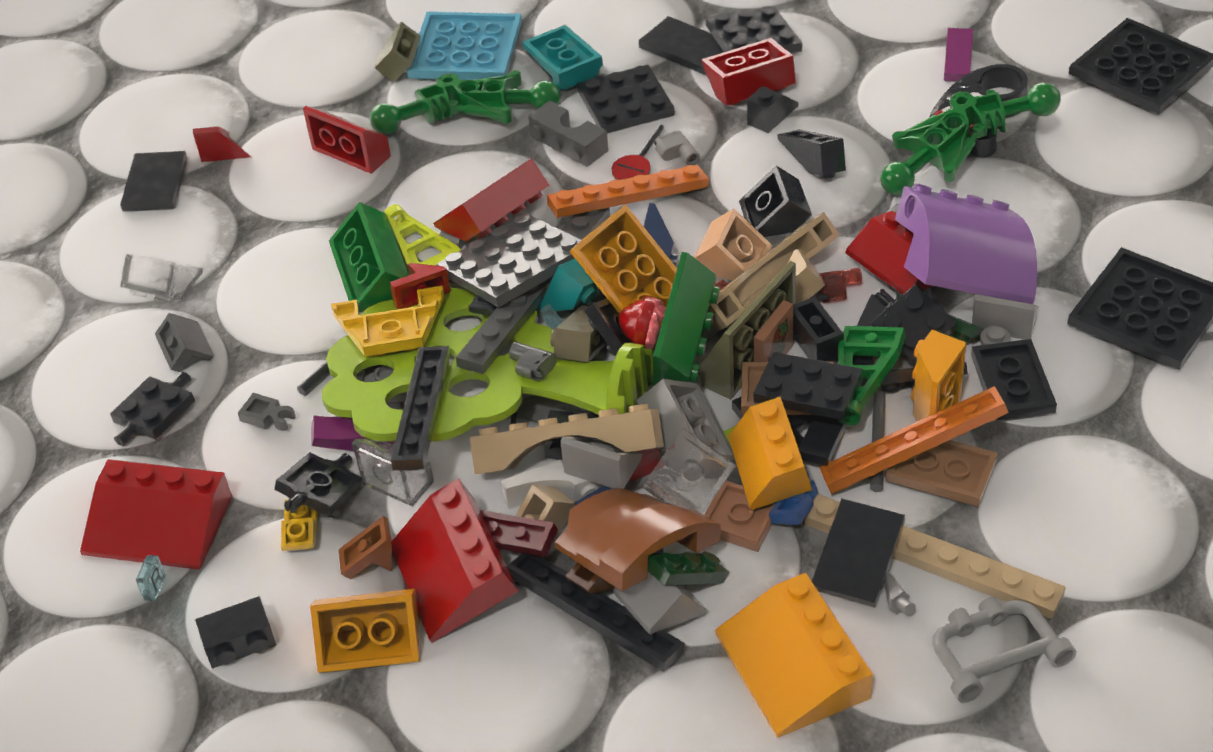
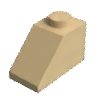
(546, 504)

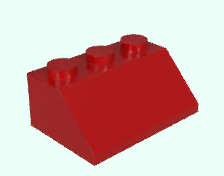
(745, 69)
(346, 140)
(883, 251)

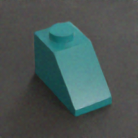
(569, 288)

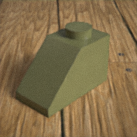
(398, 52)

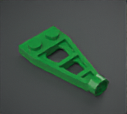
(869, 341)

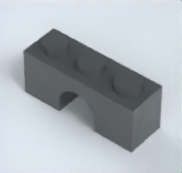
(582, 143)

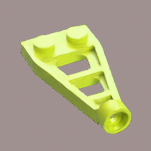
(405, 225)

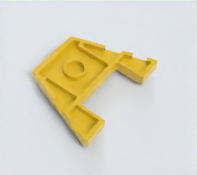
(393, 329)

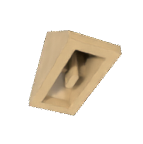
(807, 277)

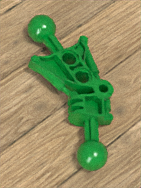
(471, 97)
(946, 137)

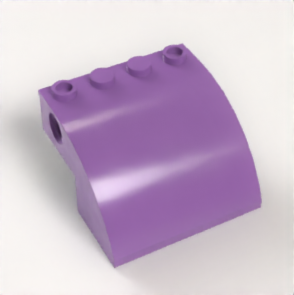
(968, 244)

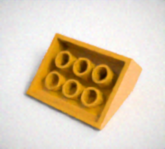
(625, 261)
(795, 656)

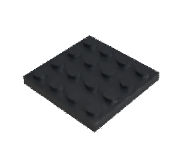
(1142, 65)
(1147, 308)

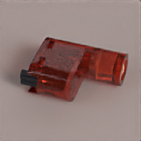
(836, 284)

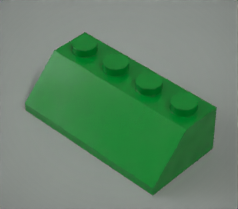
(367, 256)
(685, 322)

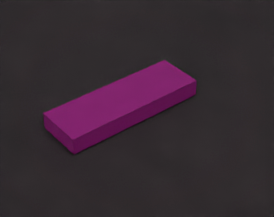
(958, 53)

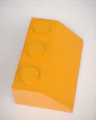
(937, 374)
(768, 455)
(365, 630)

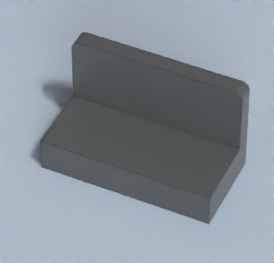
(180, 340)

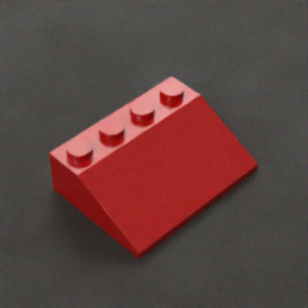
(155, 512)
(451, 561)

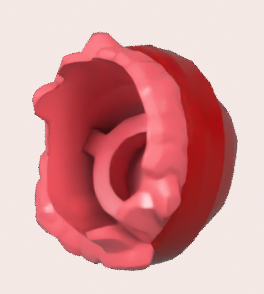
(642, 321)

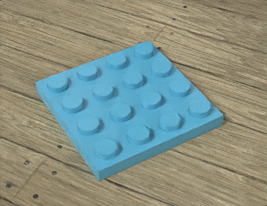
(465, 45)

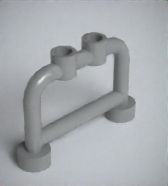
(966, 683)

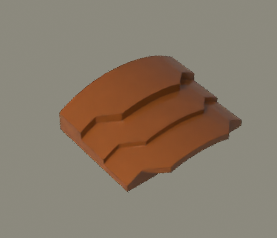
(622, 527)

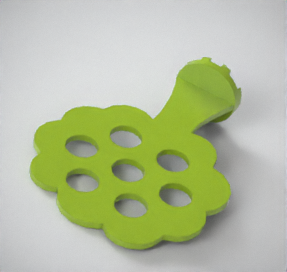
(583, 384)

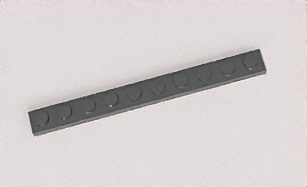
(509, 318)

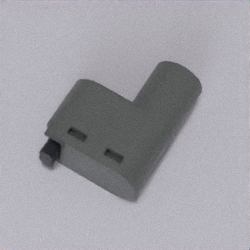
(532, 361)

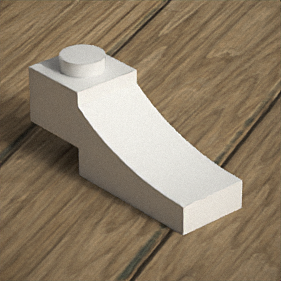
(551, 474)

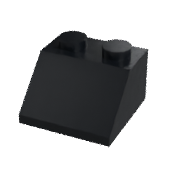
(776, 204)

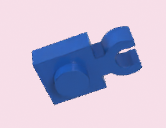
(793, 509)

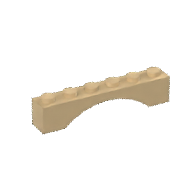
(744, 289)
(626, 431)

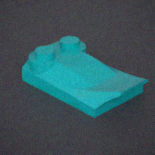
(564, 56)

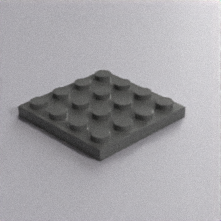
(510, 259)

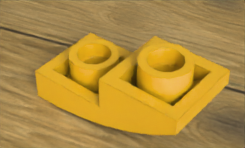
(299, 529)

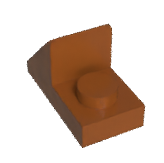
(368, 547)

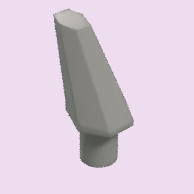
(897, 598)

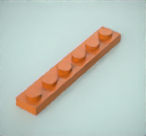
(627, 191)
(913, 439)

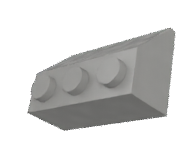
(686, 407)

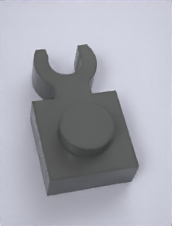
(262, 410)

